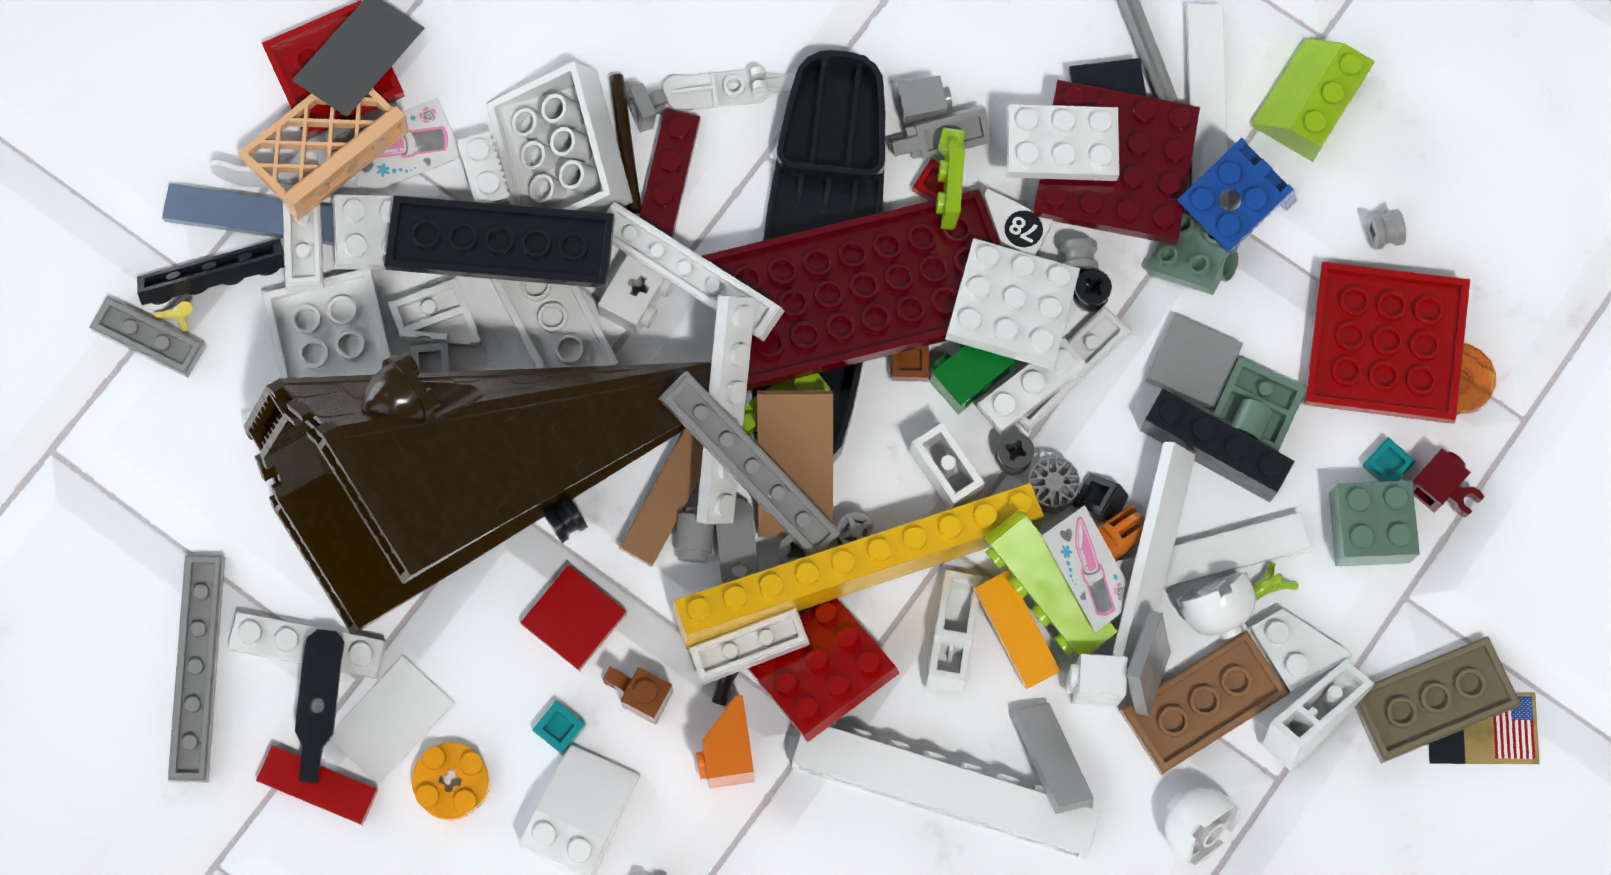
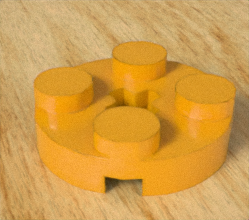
(463, 799)

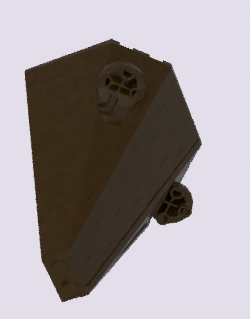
(426, 471)

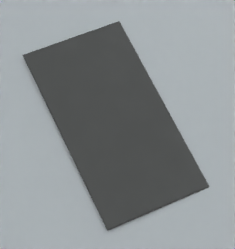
(358, 55)

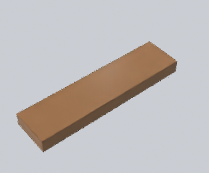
(665, 500)

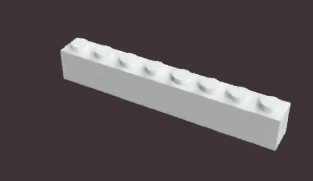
(946, 789)

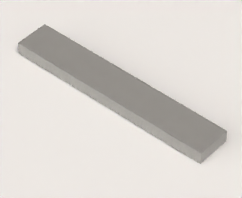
(749, 464)
(196, 669)

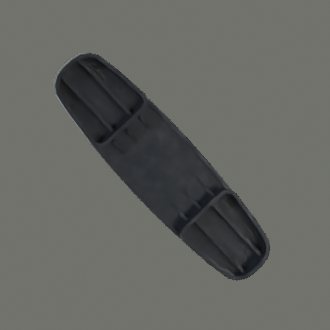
(830, 172)

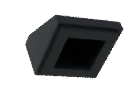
(1101, 497)

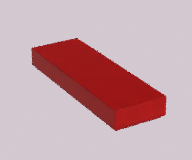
(333, 792)

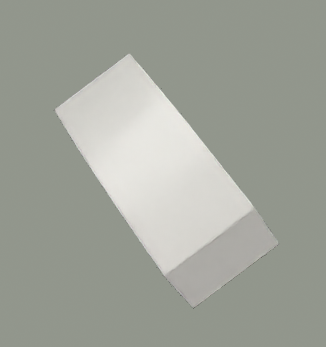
(953, 633)

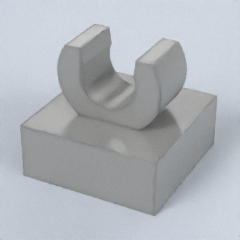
(645, 106)

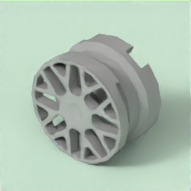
(1054, 484)

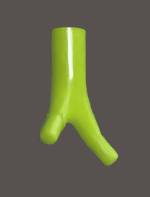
(1271, 583)

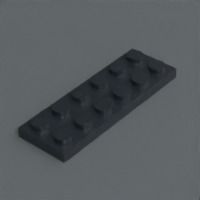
(500, 241)

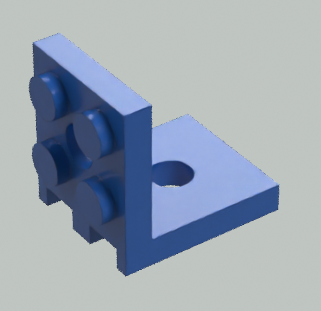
(1252, 179)

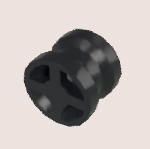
(1087, 297)
(565, 519)

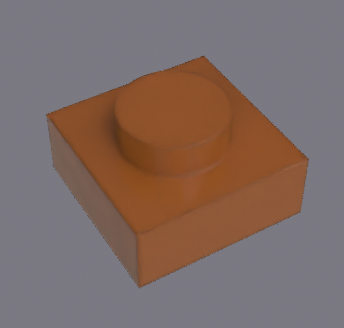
(911, 365)

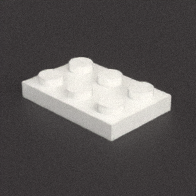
(1062, 142)
(362, 230)

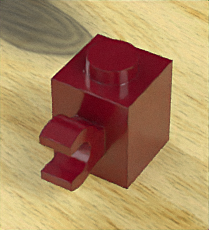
(1441, 483)

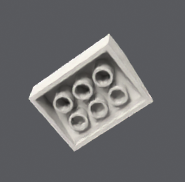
(560, 143)

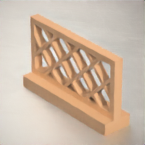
(337, 168)

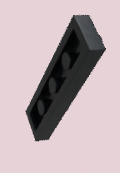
(209, 272)

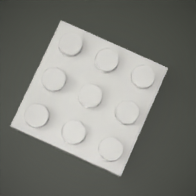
(1013, 304)
(328, 328)

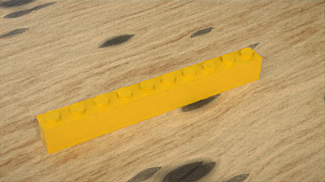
(850, 566)

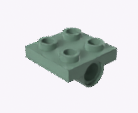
(1195, 260)
(1259, 403)

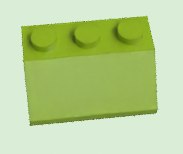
(1312, 95)

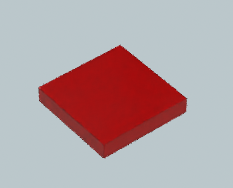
(573, 618)

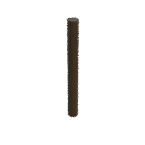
(625, 138)

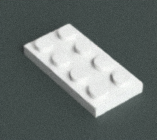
(555, 324)

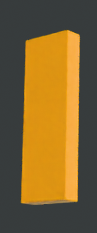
(1016, 630)

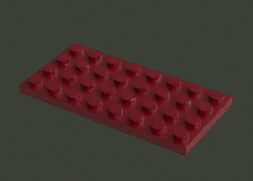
(857, 287)

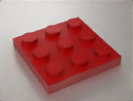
(295, 48)
(829, 675)

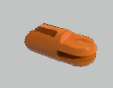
(1122, 531)

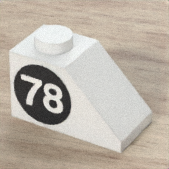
(1015, 224)

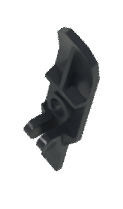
(318, 681)

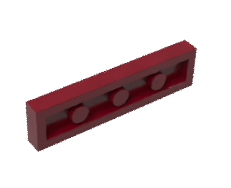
(670, 170)

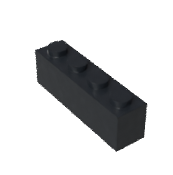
(1218, 445)

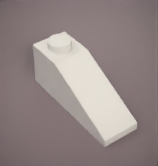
(1315, 714)

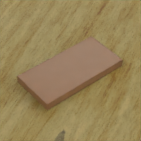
(798, 437)
(1206, 702)

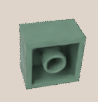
(1374, 523)

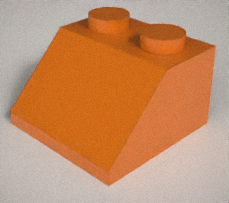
(727, 749)

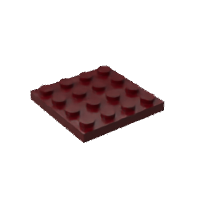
(1153, 168)

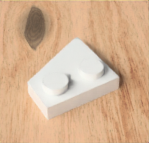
(436, 316)
(1296, 649)

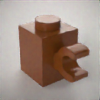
(643, 693)

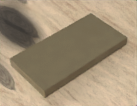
(1436, 699)

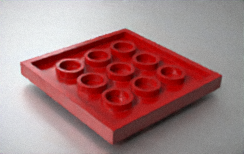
(1388, 342)

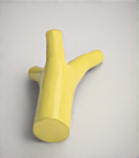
(178, 312)

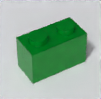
(968, 375)

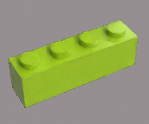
(1036, 573)

